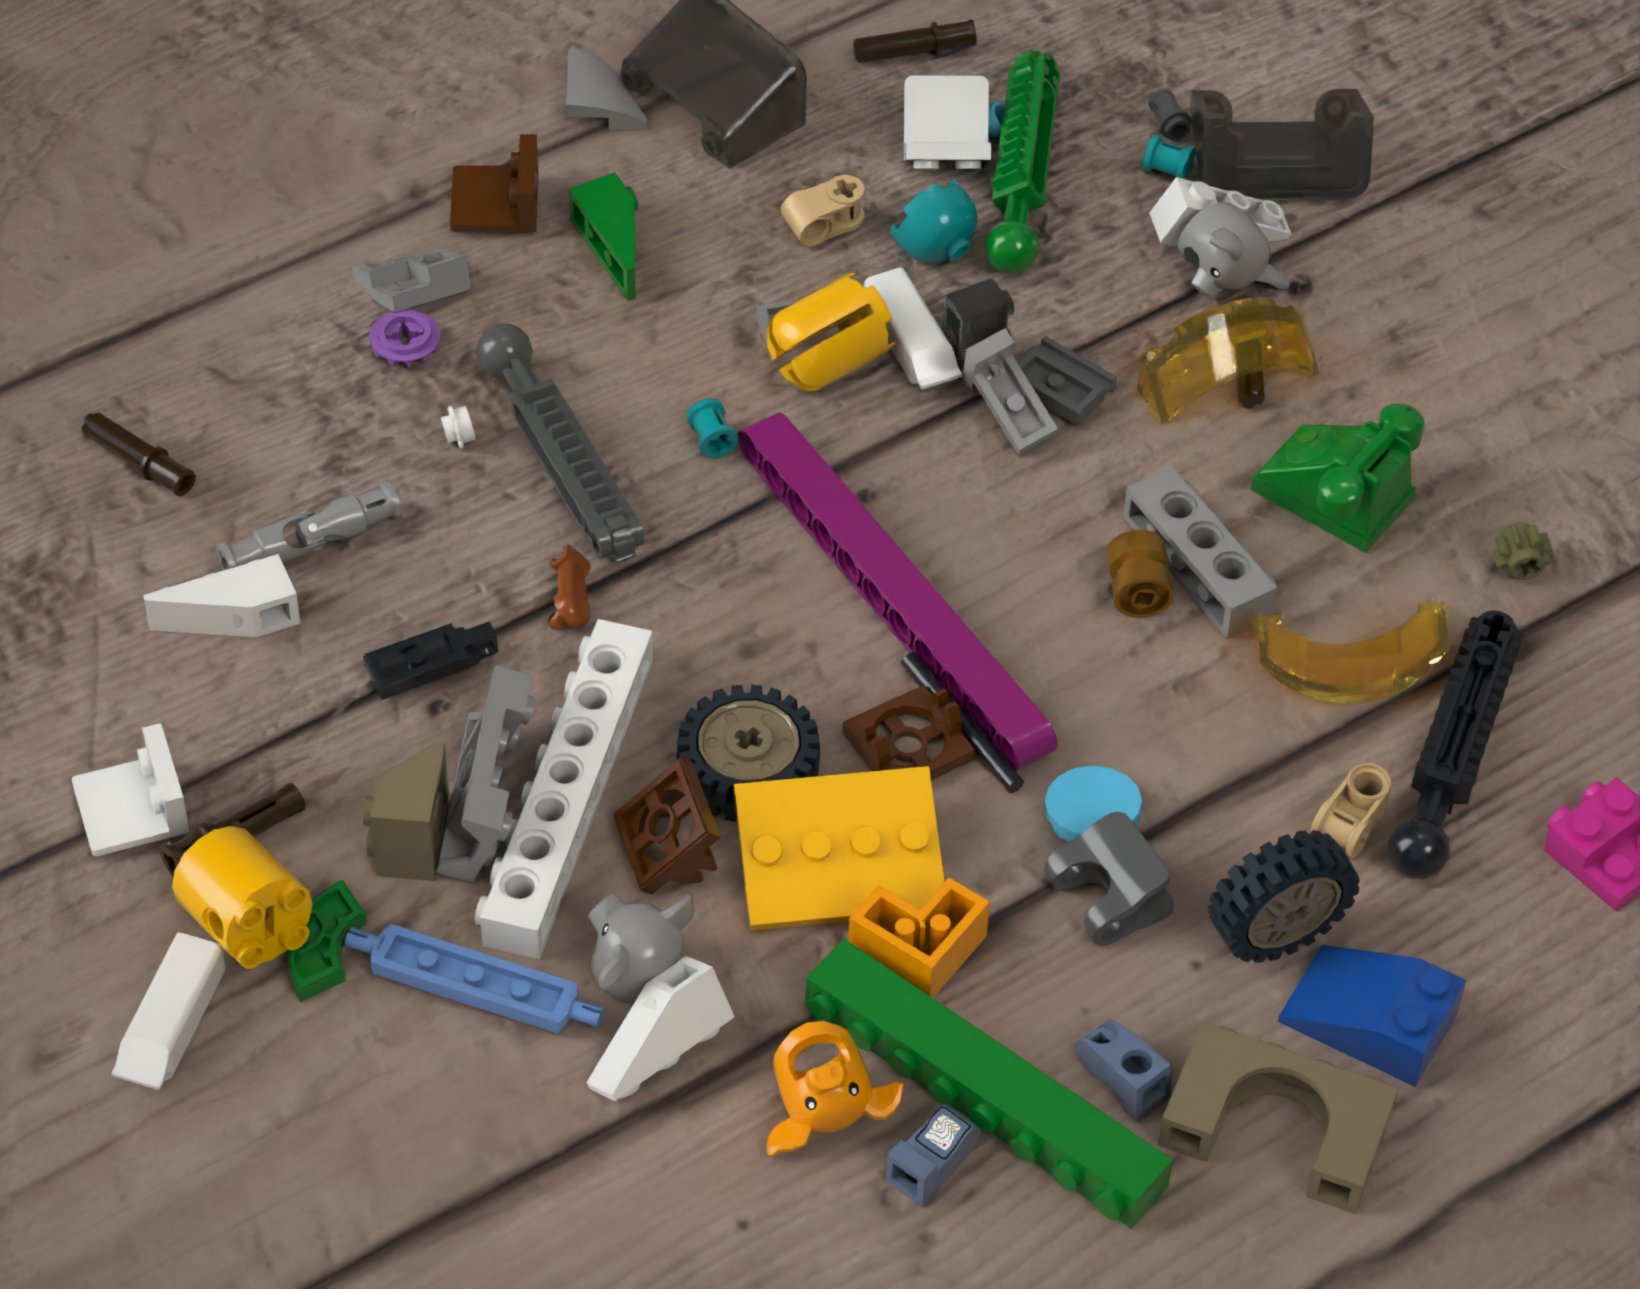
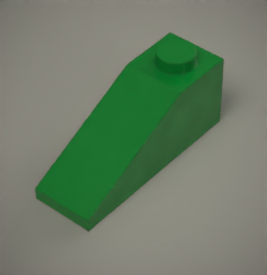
(606, 220)

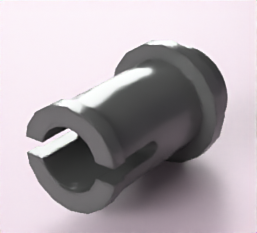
(1173, 121)

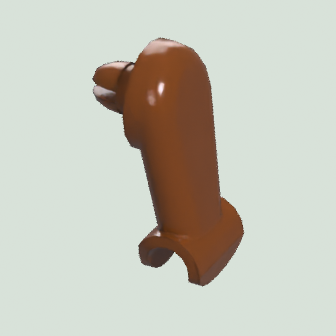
(572, 594)

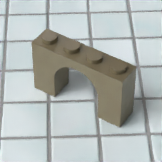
(1233, 1067)

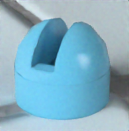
(995, 119)

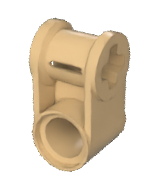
(822, 213)
(1352, 815)

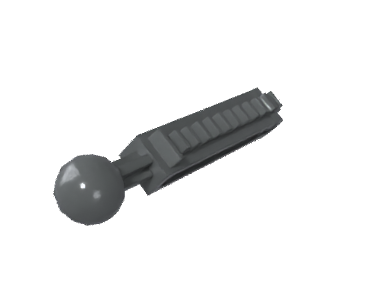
(562, 446)

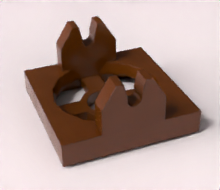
(946, 723)
(674, 796)

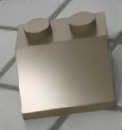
(409, 816)

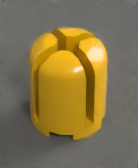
(862, 335)

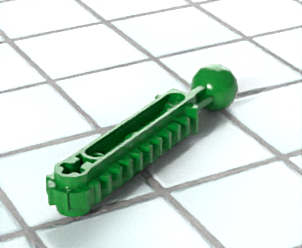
(1023, 160)

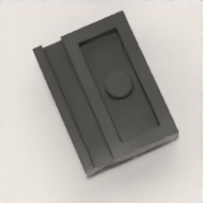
(1066, 380)

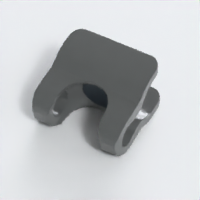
(1122, 862)

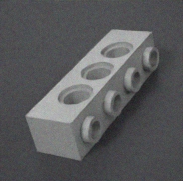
(1201, 551)

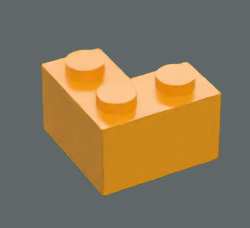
(922, 943)

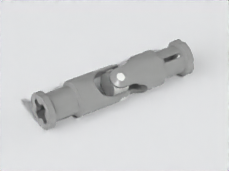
(337, 521)

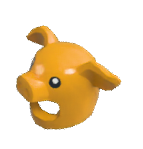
(828, 1095)

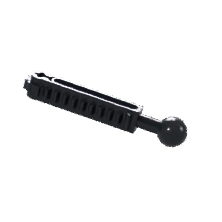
(1456, 742)

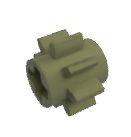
(1522, 551)

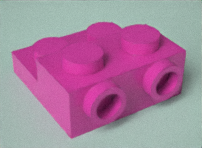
(1600, 841)

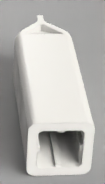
(918, 338)
(170, 1011)

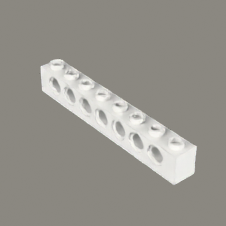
(565, 789)

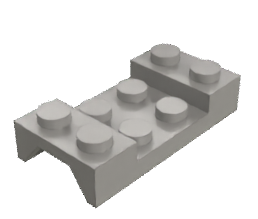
(476, 805)

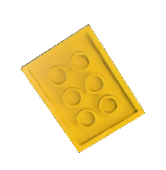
(829, 840)

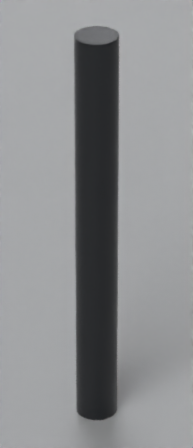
(983, 746)

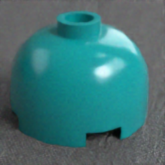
(937, 224)

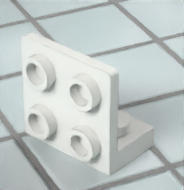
(133, 800)

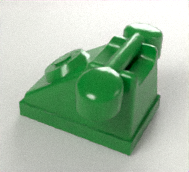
(1346, 476)

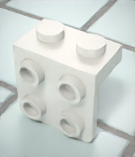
(946, 121)

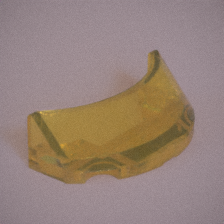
(1222, 346)
(1353, 670)

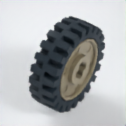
(747, 742)
(1283, 896)

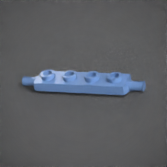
(474, 978)

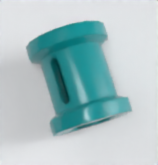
(1168, 158)
(710, 424)

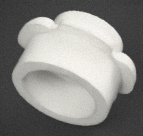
(458, 426)

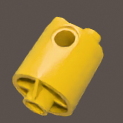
(242, 896)

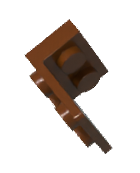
(498, 195)

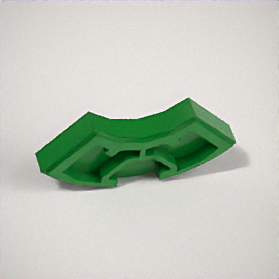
(318, 961)

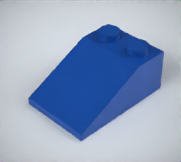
(1376, 1008)

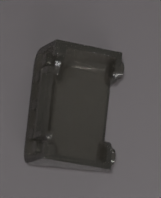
(725, 74)
(1285, 159)

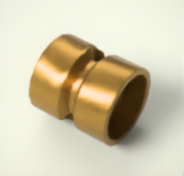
(1140, 573)

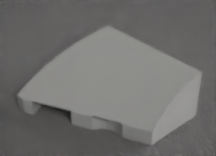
(598, 93)
(414, 279)

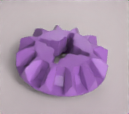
(420, 329)

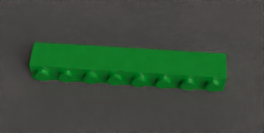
(988, 1084)

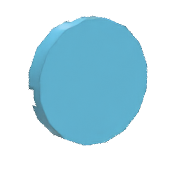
(1087, 795)

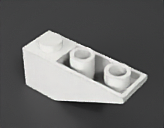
(1187, 198)
(232, 602)
(666, 1020)

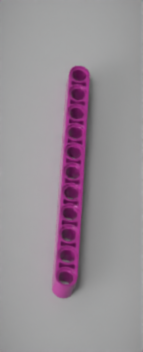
(896, 589)

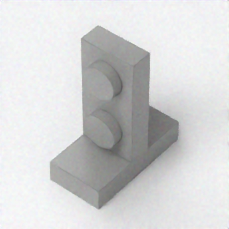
(1007, 392)

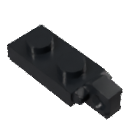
(428, 657)

